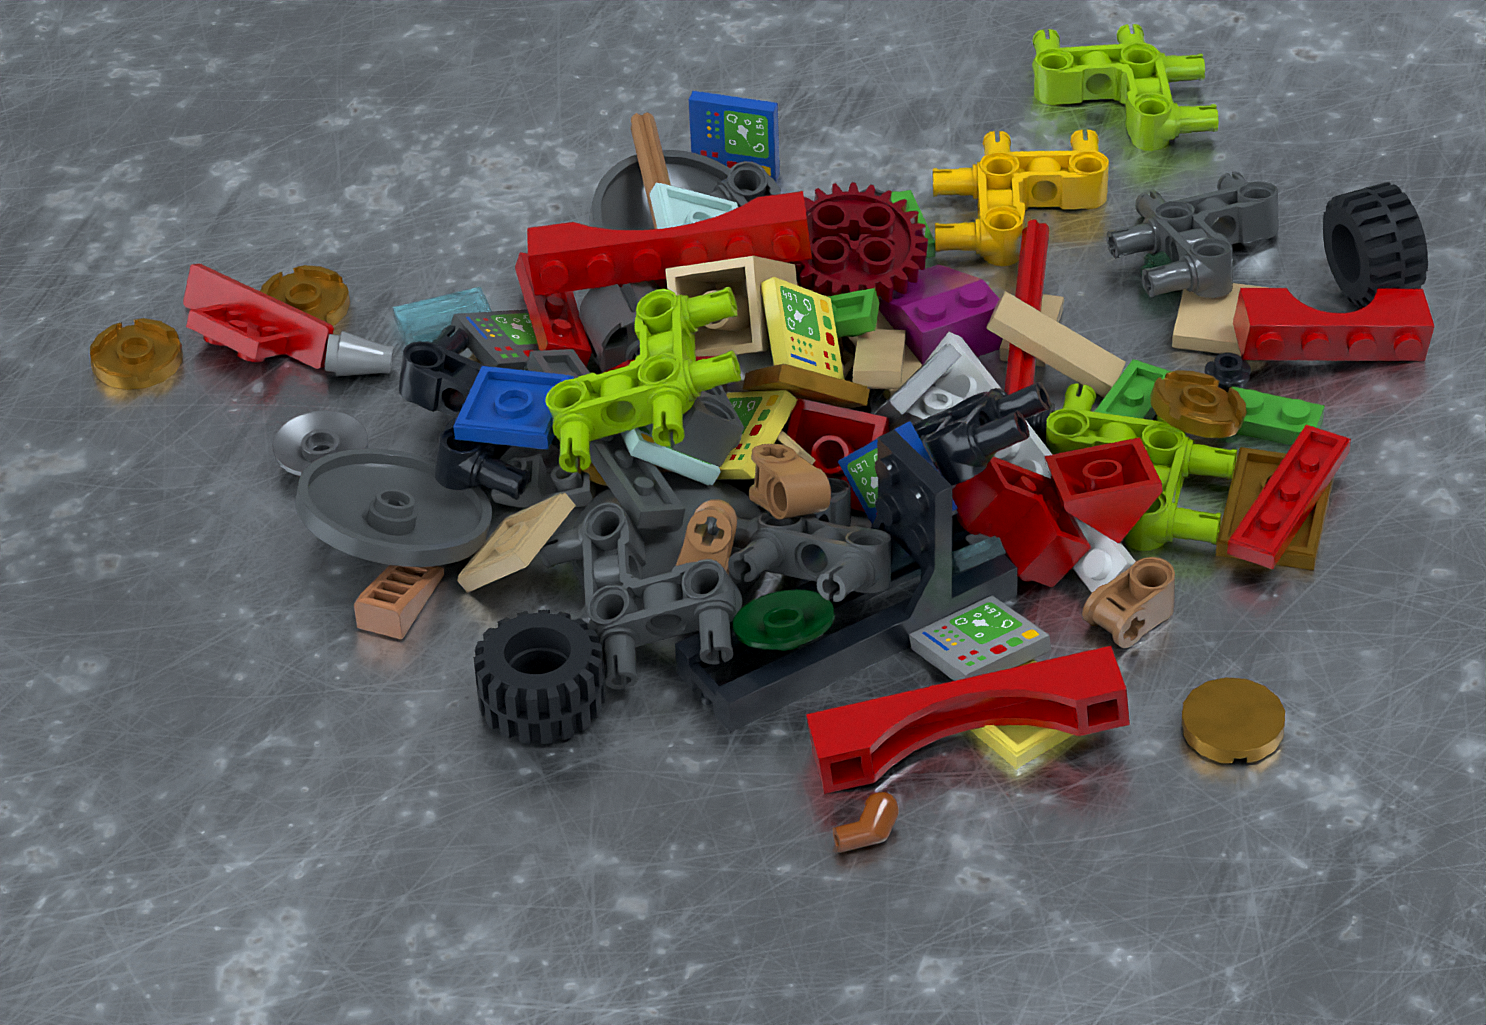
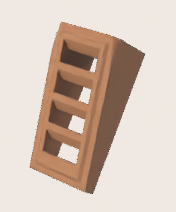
(375, 607)

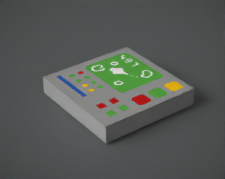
(980, 640)

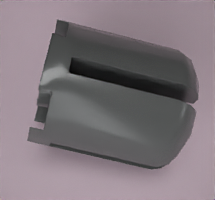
(612, 323)

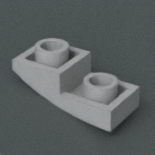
(548, 482)

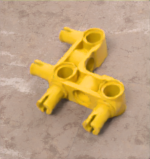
(1012, 182)

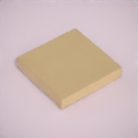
(1207, 322)
(515, 542)

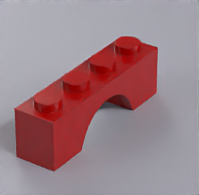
(1280, 327)

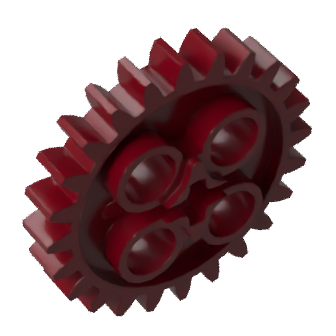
(861, 243)

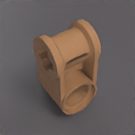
(787, 483)
(702, 545)
(1135, 602)

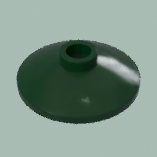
(783, 619)

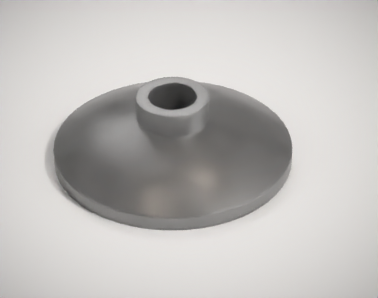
(315, 436)

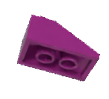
(941, 304)

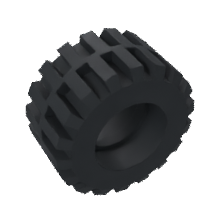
(1374, 242)
(539, 676)

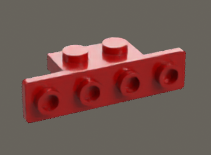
(251, 321)

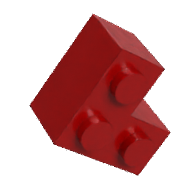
(1025, 516)

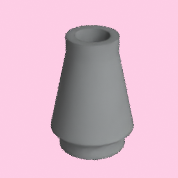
(357, 356)

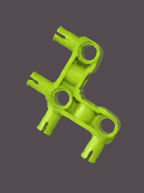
(1128, 74)
(654, 386)
(1170, 452)

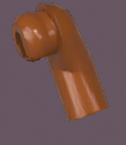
(873, 826)

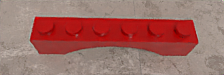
(589, 257)
(1065, 693)

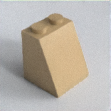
(744, 276)

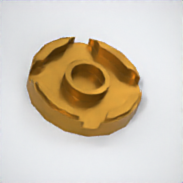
(311, 291)
(136, 354)
(1197, 404)
(1233, 720)

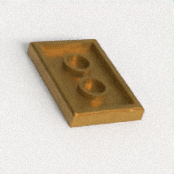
(1249, 478)

